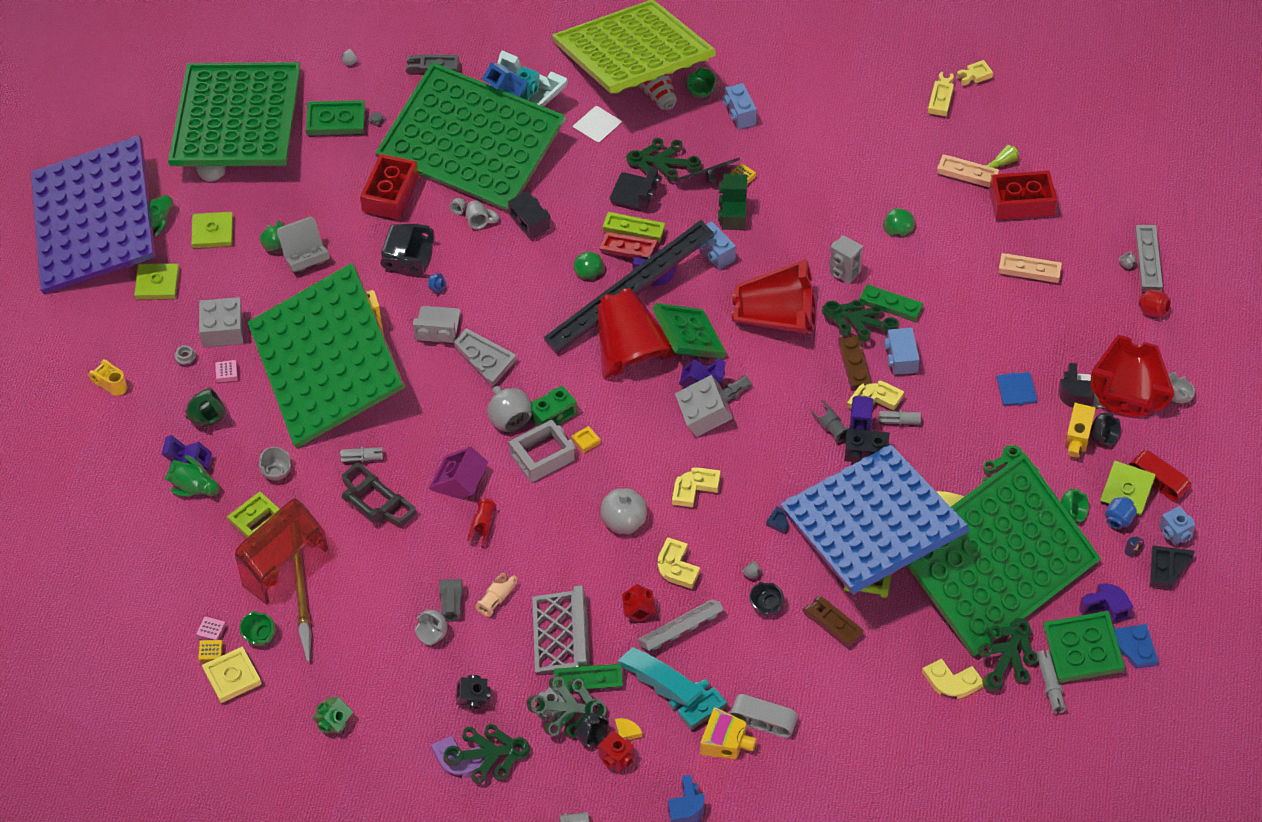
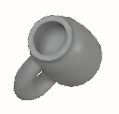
(478, 215)

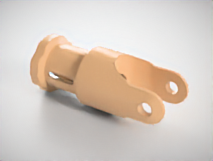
(495, 594)

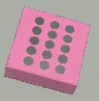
(226, 371)
(210, 629)

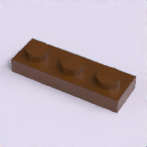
(854, 361)

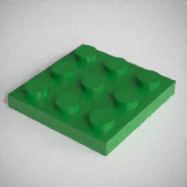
(689, 331)
(1083, 647)

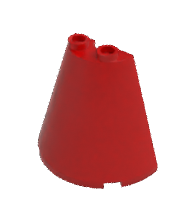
(778, 300)
(628, 333)
(1131, 378)

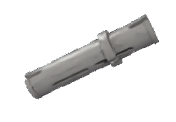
(1053, 689)

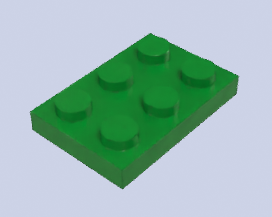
(335, 117)

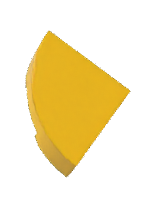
(628, 728)

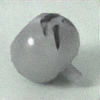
(509, 407)
(623, 511)

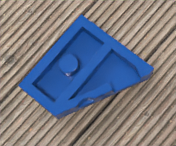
(1137, 646)

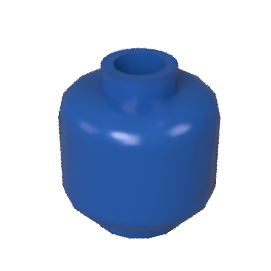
(1120, 513)

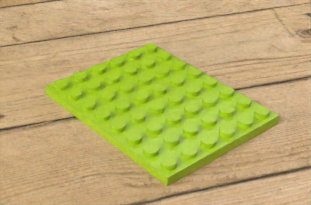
(633, 46)

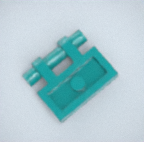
(700, 708)

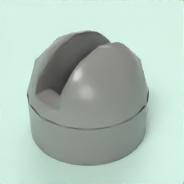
(349, 57)
(454, 206)
(1127, 260)
(752, 570)

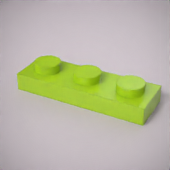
(633, 226)

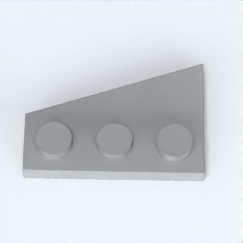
(485, 356)

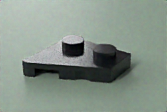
(1168, 565)

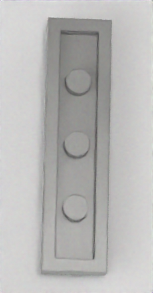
(1148, 257)
(687, 621)

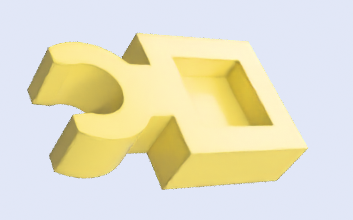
(977, 72)

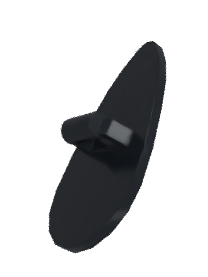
(709, 171)

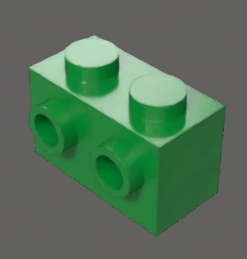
(555, 406)

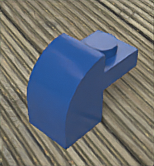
(505, 78)
(687, 808)

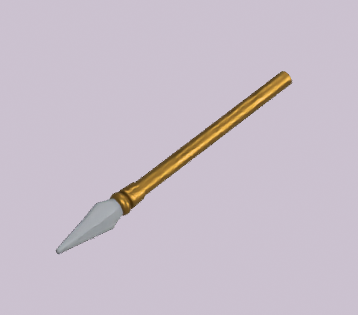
(303, 614)

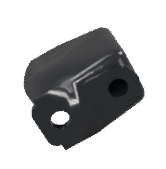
(407, 249)

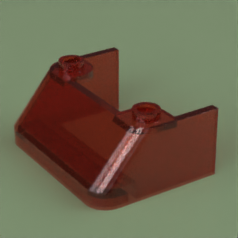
(275, 544)

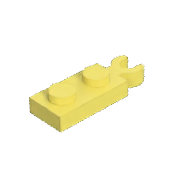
(941, 95)

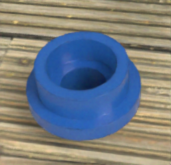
(436, 282)

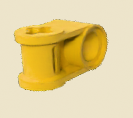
(109, 378)

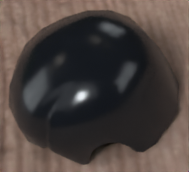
(1106, 429)
(766, 598)
(592, 729)

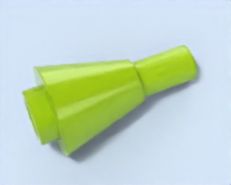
(1005, 157)

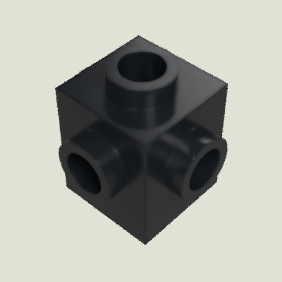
(472, 691)

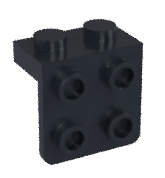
(636, 190)

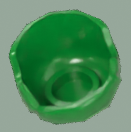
(701, 83)
(899, 222)
(269, 237)
(588, 265)
(1076, 504)
(257, 628)

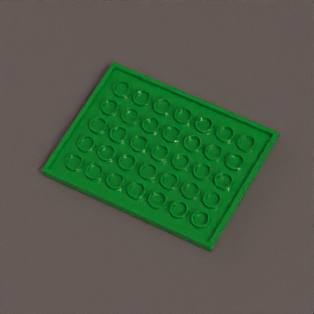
(235, 114)
(472, 135)
(325, 355)
(1012, 558)

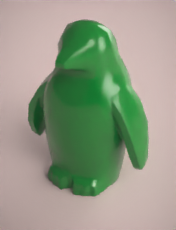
(159, 210)
(191, 478)

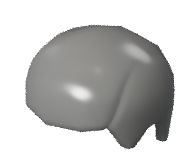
(210, 173)
(1183, 390)
(274, 463)
(431, 627)

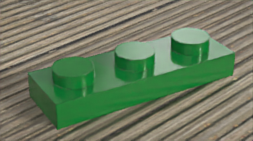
(891, 302)
(592, 676)

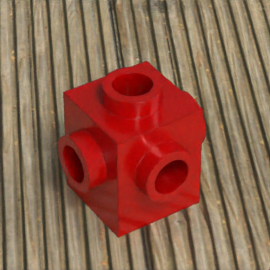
(638, 603)
(616, 751)

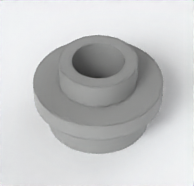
(185, 351)

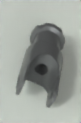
(832, 423)

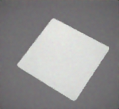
(597, 124)

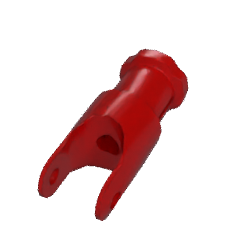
(482, 520)

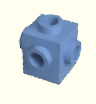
(1177, 526)

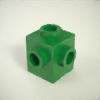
(332, 715)

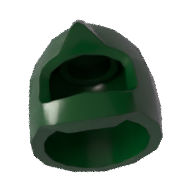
(205, 408)

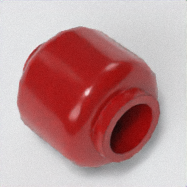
(1155, 303)

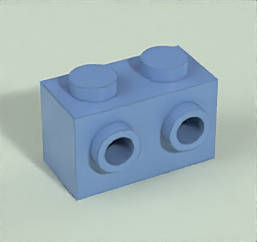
(740, 106)
(719, 248)
(902, 351)

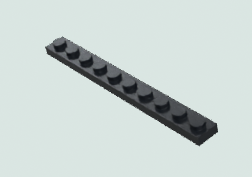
(636, 280)

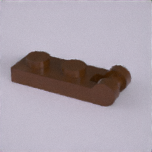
(833, 621)

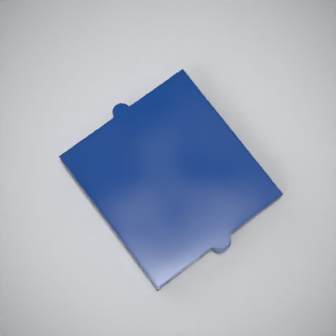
(1016, 389)

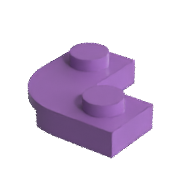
(464, 768)

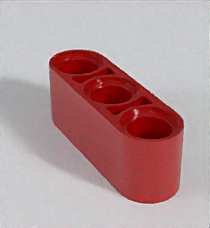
(1167, 479)

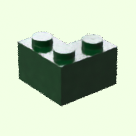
(733, 201)

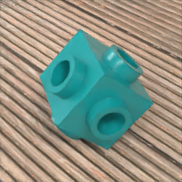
(533, 79)

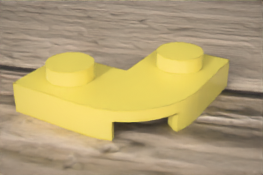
(881, 393)
(696, 479)
(672, 567)
(957, 685)

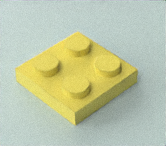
(231, 674)

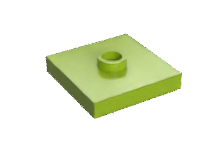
(212, 230)
(156, 281)
(1130, 483)

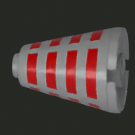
(660, 91)

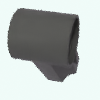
(450, 596)

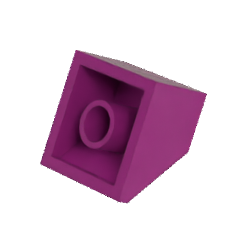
(459, 473)

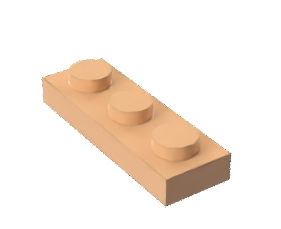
(966, 170)
(1030, 268)

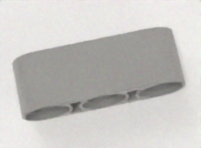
(765, 715)

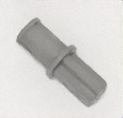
(900, 417)
(362, 454)

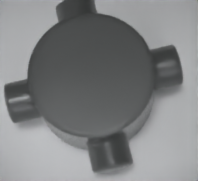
(376, 118)

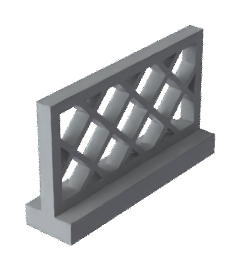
(579, 625)

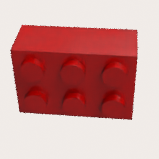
(389, 186)
(1022, 195)

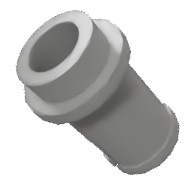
(577, 817)

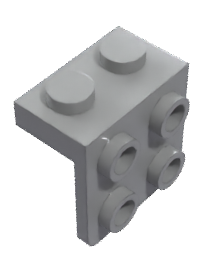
(302, 244)
(436, 324)

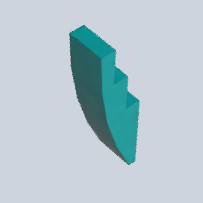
(665, 679)

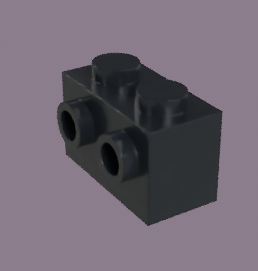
(529, 214)
(864, 443)

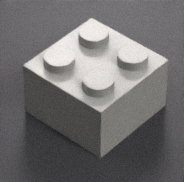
(221, 322)
(703, 405)

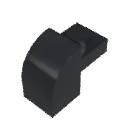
(1074, 390)

